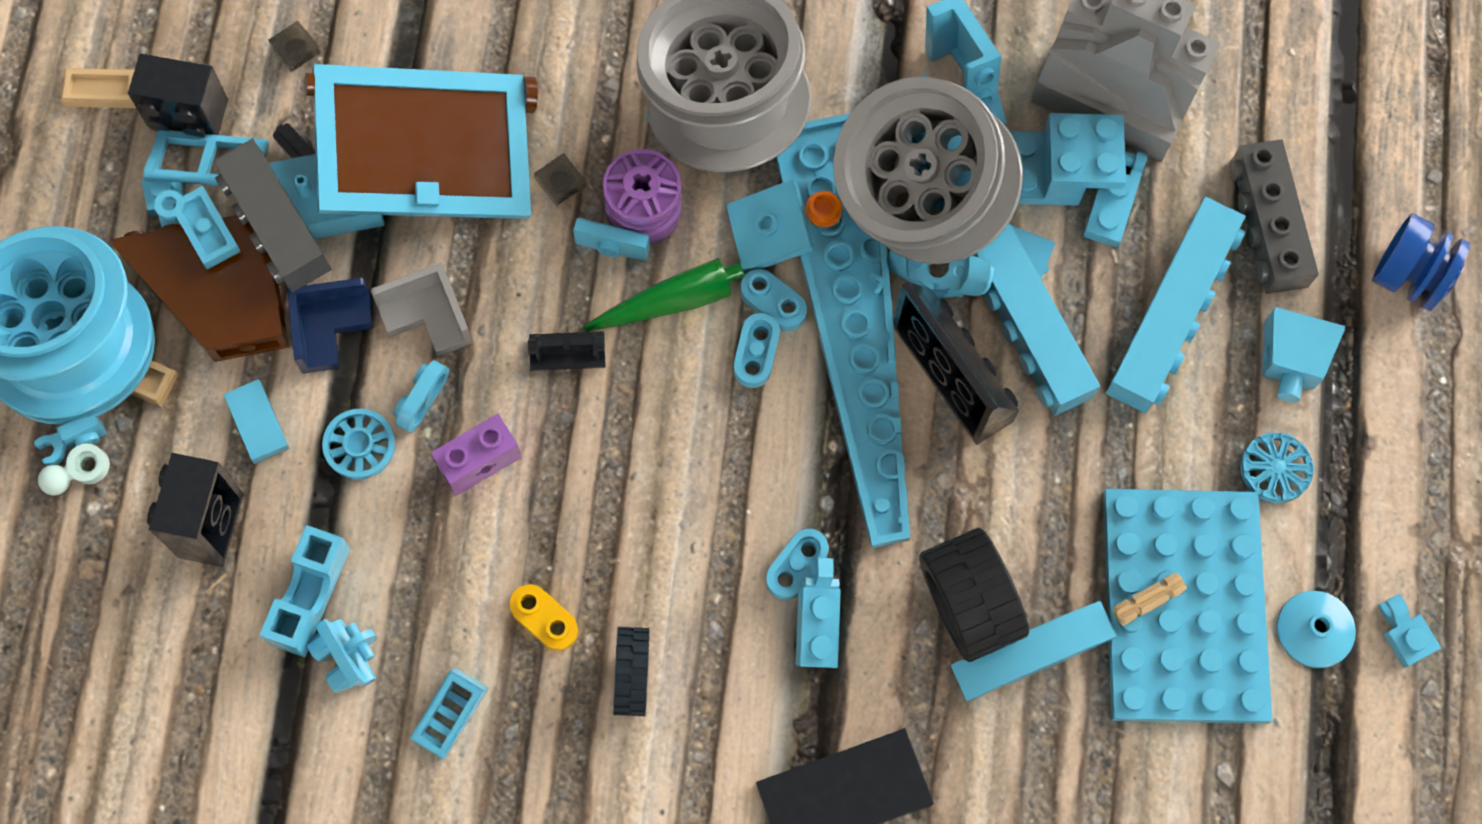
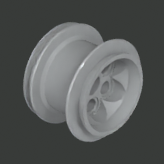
(724, 81)
(884, 130)

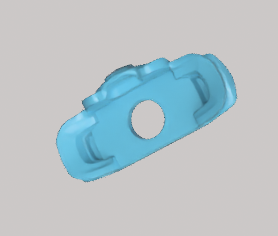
(964, 277)

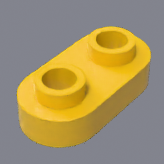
(543, 617)

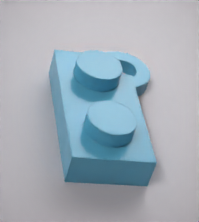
(201, 224)

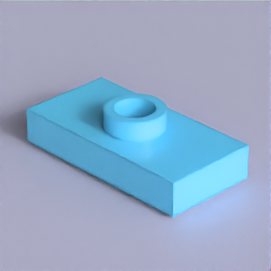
(611, 240)

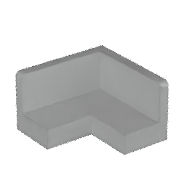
(421, 300)

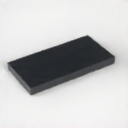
(850, 787)

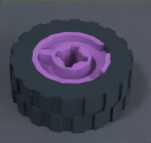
(631, 671)

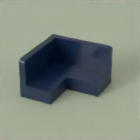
(321, 313)

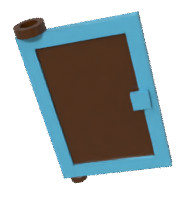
(421, 141)

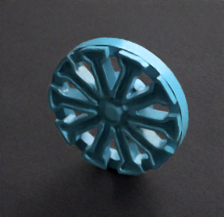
(358, 444)
(1277, 467)

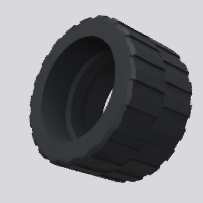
(974, 594)

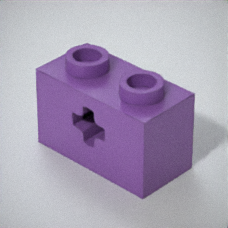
(476, 454)

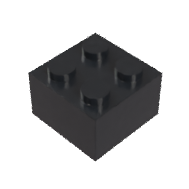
(178, 95)

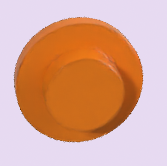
(823, 209)

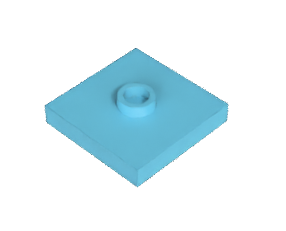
(770, 226)

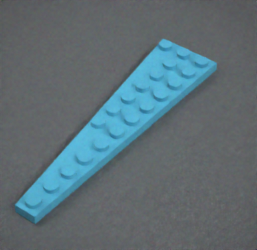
(854, 321)

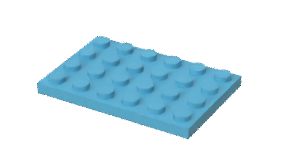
(1207, 647)

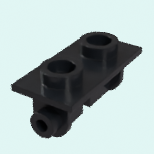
(567, 351)

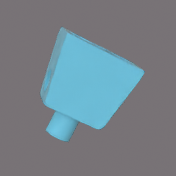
(1298, 351)

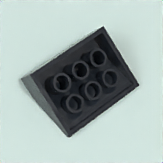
(953, 363)

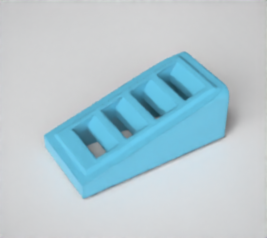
(445, 691)

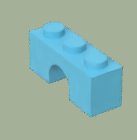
(315, 573)

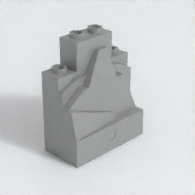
(1129, 63)

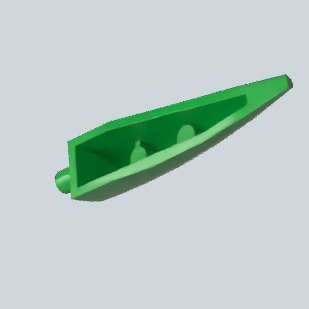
(673, 295)

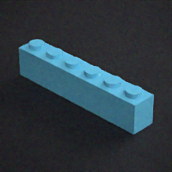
(1175, 306)

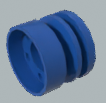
(1421, 262)

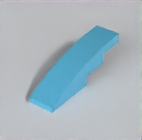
(1042, 649)

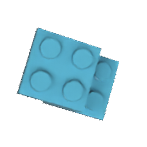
(1070, 157)

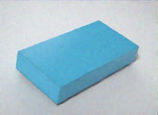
(256, 421)

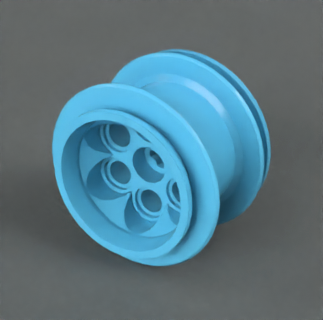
(68, 326)

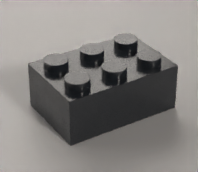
(195, 509)

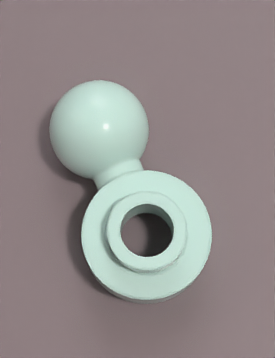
(56, 479)

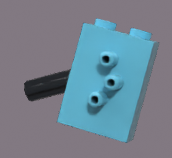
(300, 184)

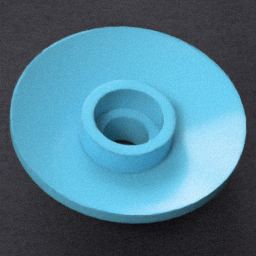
(1300, 636)

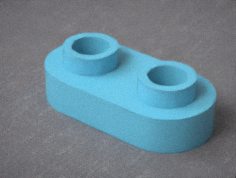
(773, 299)
(755, 351)
(428, 384)
(794, 564)

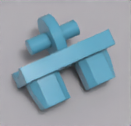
(350, 651)

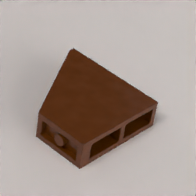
(226, 309)

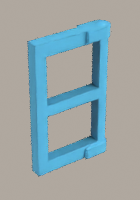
(211, 142)

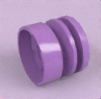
(644, 212)

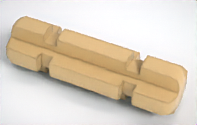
(1149, 599)

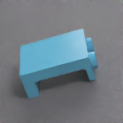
(955, 31)

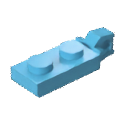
(818, 617)

